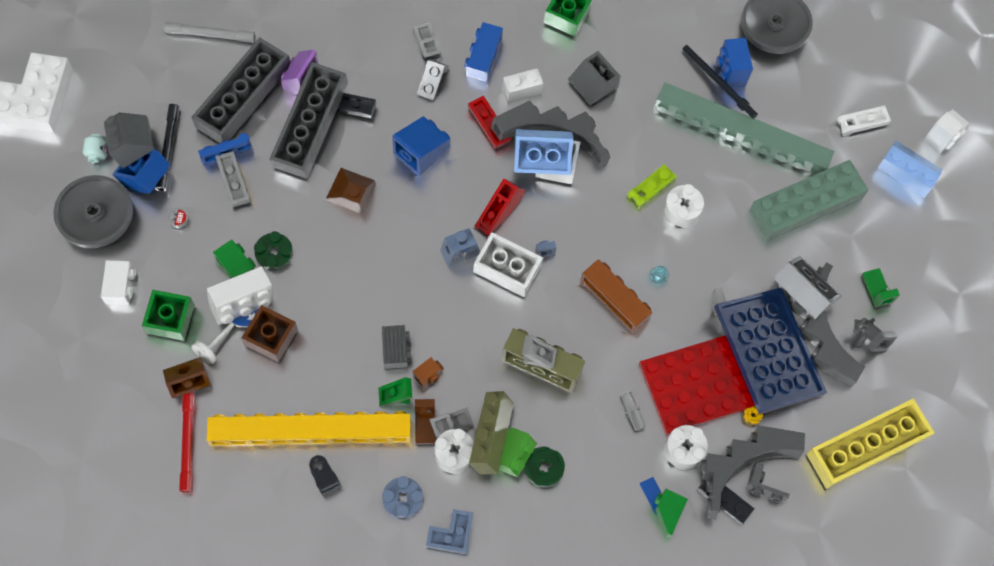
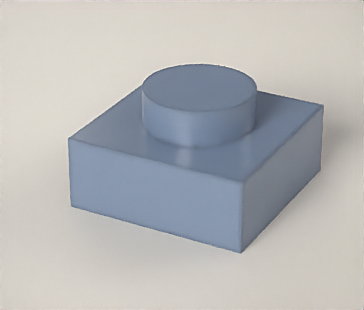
(545, 248)

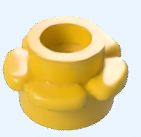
(749, 418)

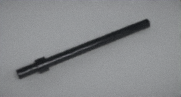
(742, 103)

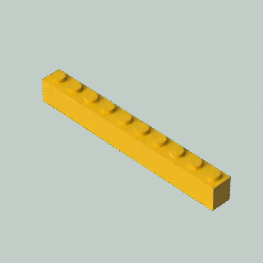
(308, 428)

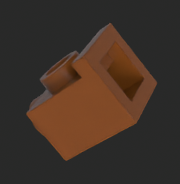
(427, 373)

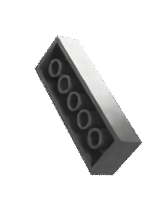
(241, 91)
(309, 120)

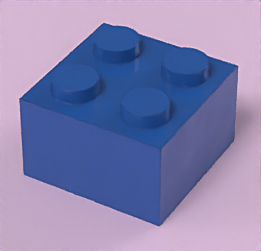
(735, 62)
(143, 173)

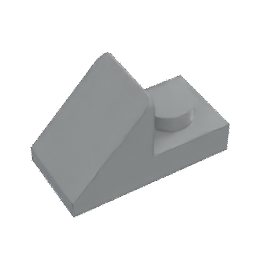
(538, 352)

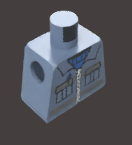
(459, 247)

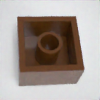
(269, 333)

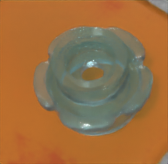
(659, 270)

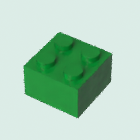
(567, 14)
(168, 315)

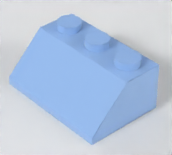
(543, 152)
(910, 169)

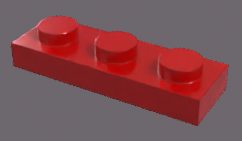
(484, 115)

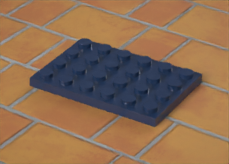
(770, 350)

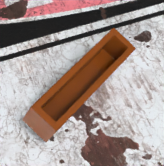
(616, 295)

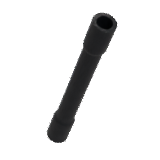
(172, 118)

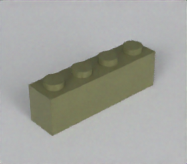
(491, 433)

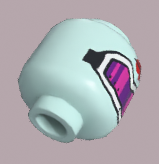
(95, 148)

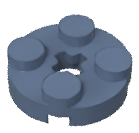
(402, 509)

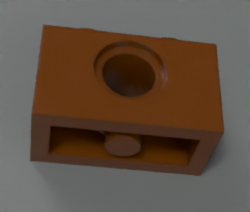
(186, 377)

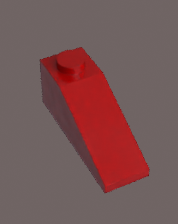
(500, 206)

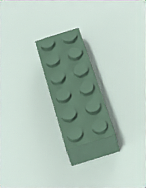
(808, 200)

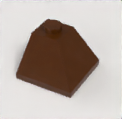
(350, 190)

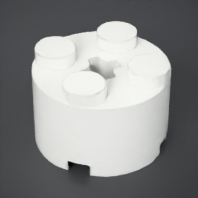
(683, 206)
(457, 440)
(678, 455)

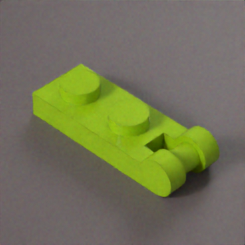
(652, 186)

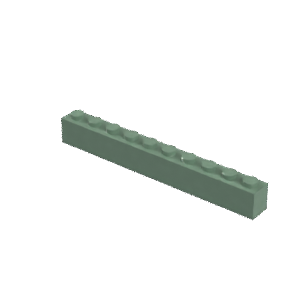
(743, 129)

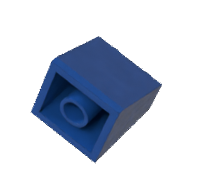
(420, 144)

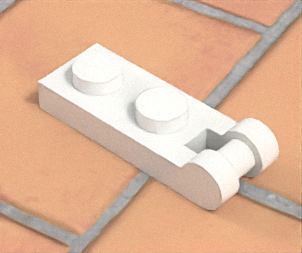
(864, 120)

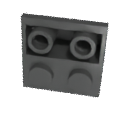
(594, 78)

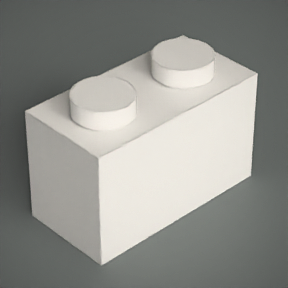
(522, 85)
(117, 282)

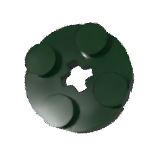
(272, 261)
(555, 471)

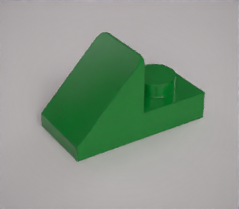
(396, 393)

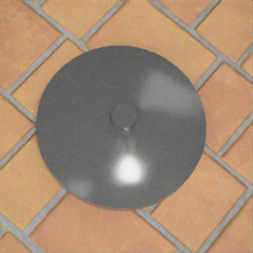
(777, 24)
(93, 211)

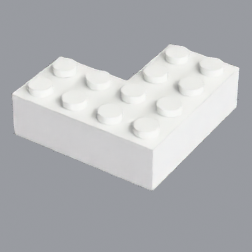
(39, 97)

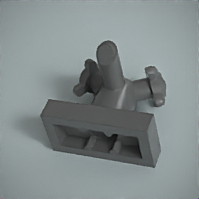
(879, 340)

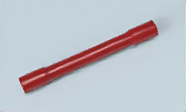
(185, 479)

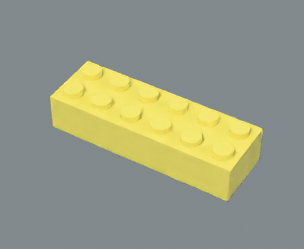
(869, 443)

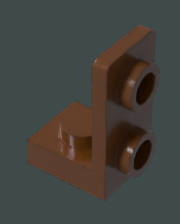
(423, 413)

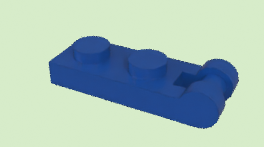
(238, 146)

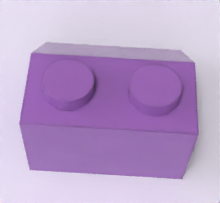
(298, 67)

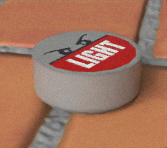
(178, 218)

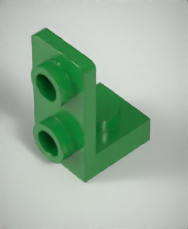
(878, 289)

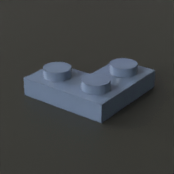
(452, 539)

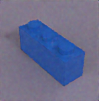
(483, 51)

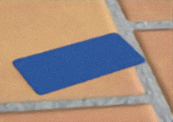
(651, 491)

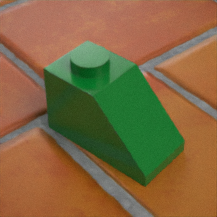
(668, 510)

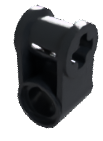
(325, 478)

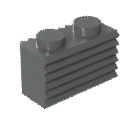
(394, 346)

